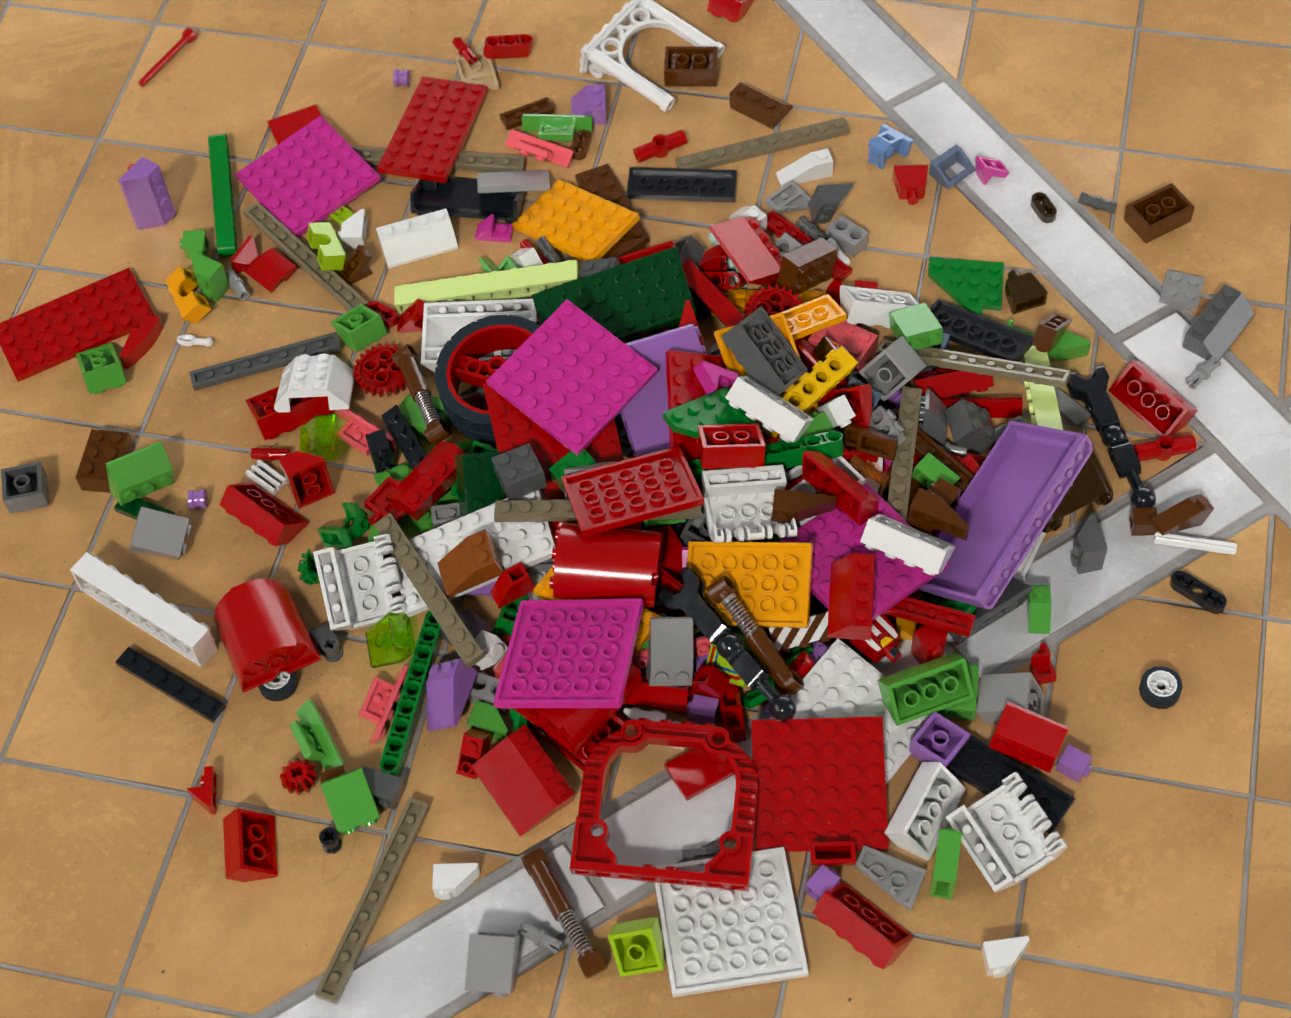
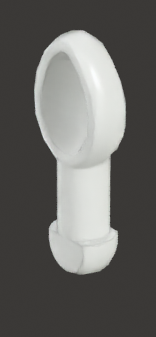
(840, 255)
(190, 340)

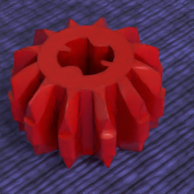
(298, 776)

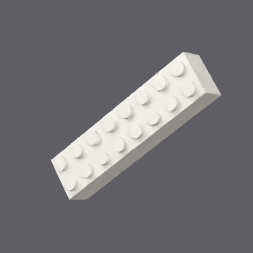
(144, 609)

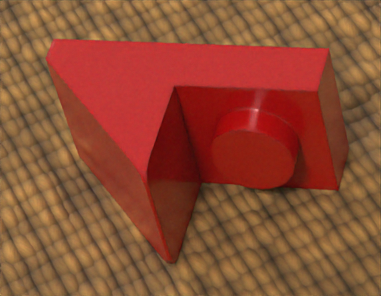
(412, 318)
(207, 793)

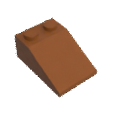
(470, 563)

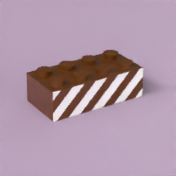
(802, 637)

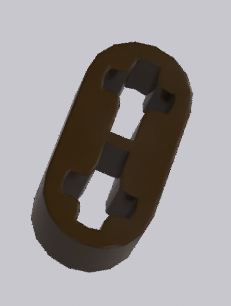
(1046, 206)

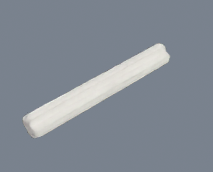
(1196, 543)

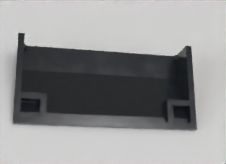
(462, 200)

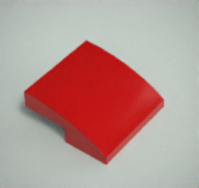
(270, 269)

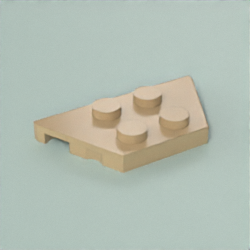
(479, 73)

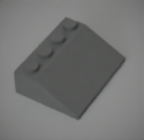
(764, 352)

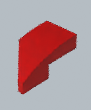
(1041, 666)

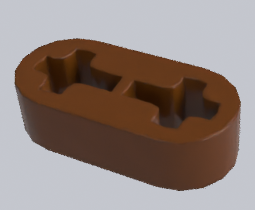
(584, 145)

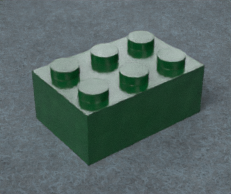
(477, 481)

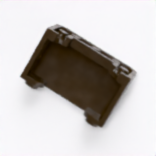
(1087, 487)

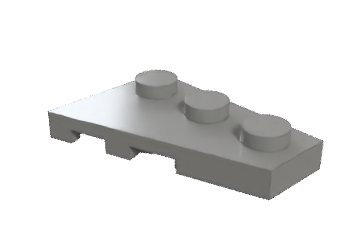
(892, 875)

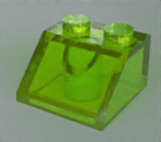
(320, 437)
(390, 640)

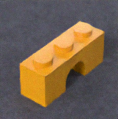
(191, 304)

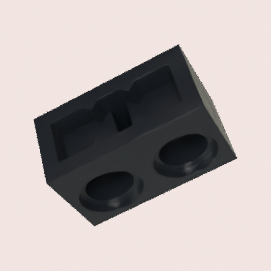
(380, 451)

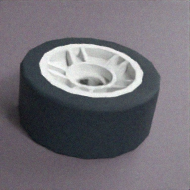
(1160, 678)
(281, 690)

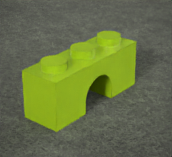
(330, 250)

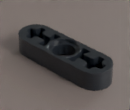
(1196, 584)

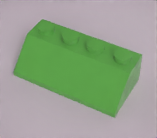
(926, 688)

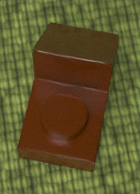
(357, 266)

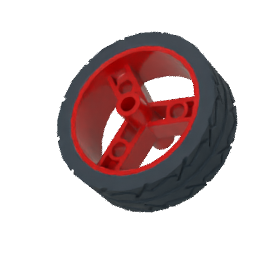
(461, 363)

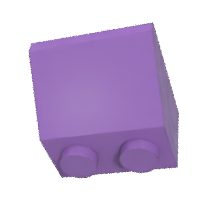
(592, 102)
(938, 740)

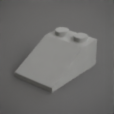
(670, 651)

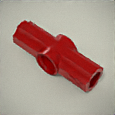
(660, 146)
(1165, 447)

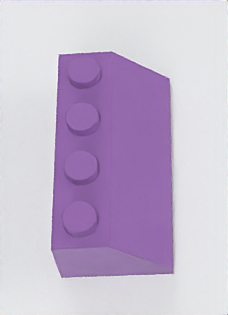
(147, 195)

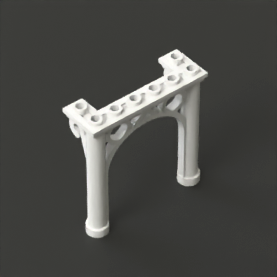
(600, 62)

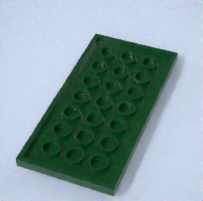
(626, 297)

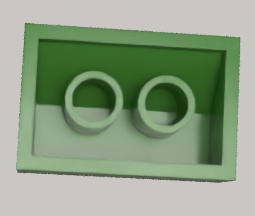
(139, 473)

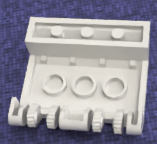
(316, 378)
(741, 503)
(359, 584)
(1007, 834)

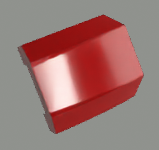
(860, 401)

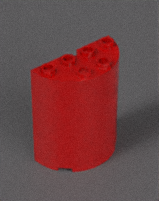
(606, 564)
(263, 632)
(577, 726)

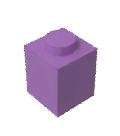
(703, 709)
(1074, 763)
(821, 882)

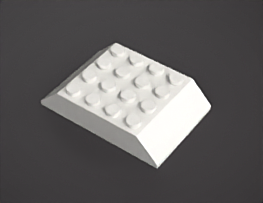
(444, 319)

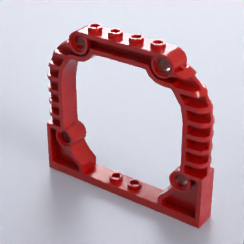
(728, 869)

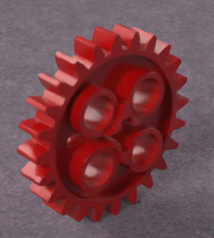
(767, 297)
(378, 371)

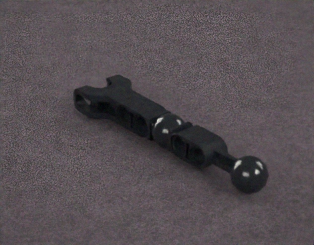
(1106, 421)
(728, 644)

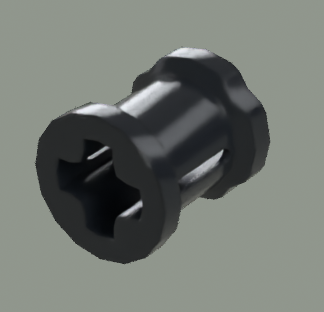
(330, 834)

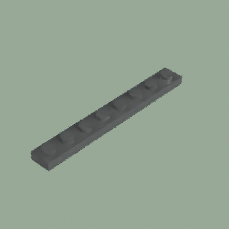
(263, 361)

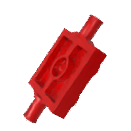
(381, 505)

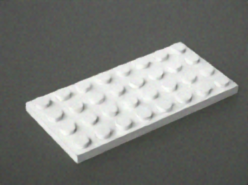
(514, 541)

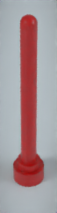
(188, 36)

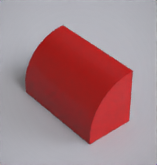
(832, 853)

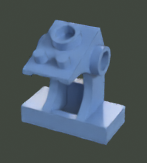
(882, 148)

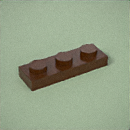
(513, 118)

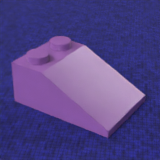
(447, 693)

